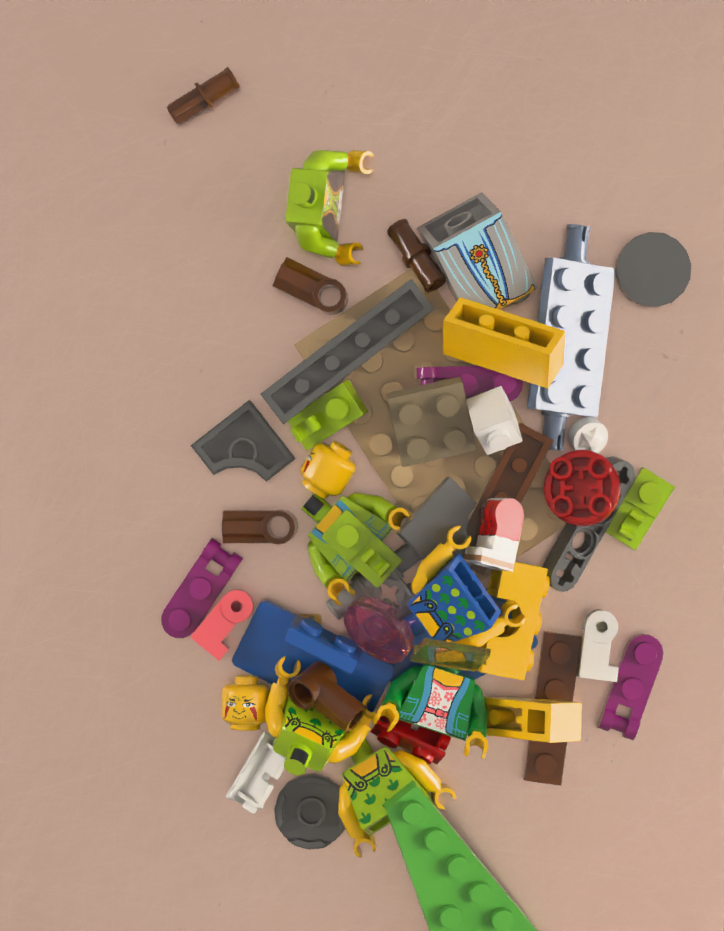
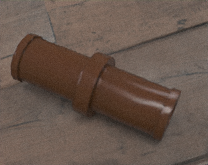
(416, 255)

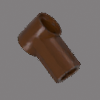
(308, 285)
(254, 526)
(318, 689)

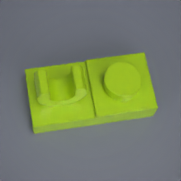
(327, 415)
(639, 508)
(361, 548)

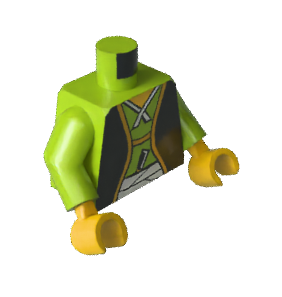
(317, 200)

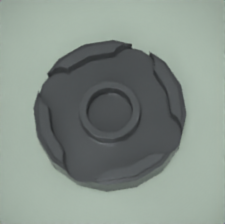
(653, 269)
(309, 811)

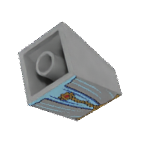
(478, 254)

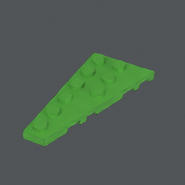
(446, 874)

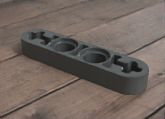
(593, 535)

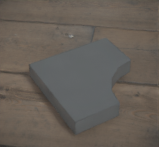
(244, 442)
(435, 516)

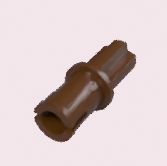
(202, 96)

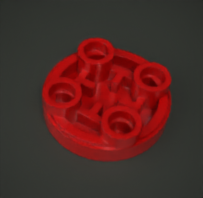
(582, 488)

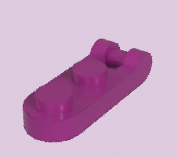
(474, 379)
(198, 591)
(633, 686)

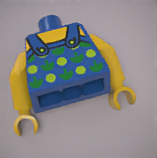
(453, 602)

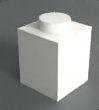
(494, 420)

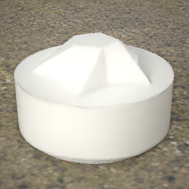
(588, 435)

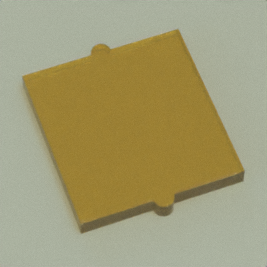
(450, 654)

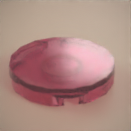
(378, 631)

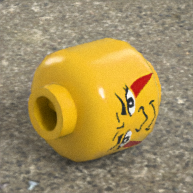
(327, 469)
(244, 703)

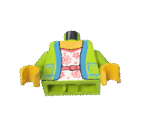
(372, 510)

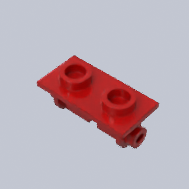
(422, 743)

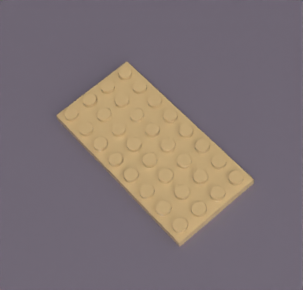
(396, 370)

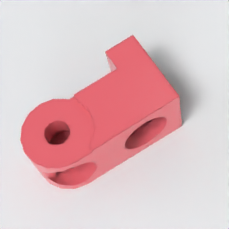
(230, 610)

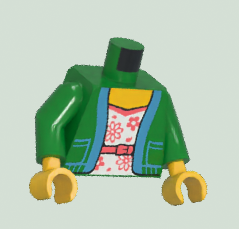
(438, 701)

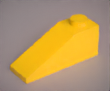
(534, 719)

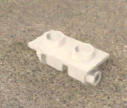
(252, 783)

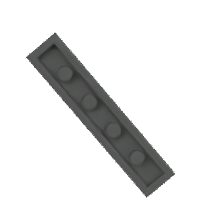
(347, 351)

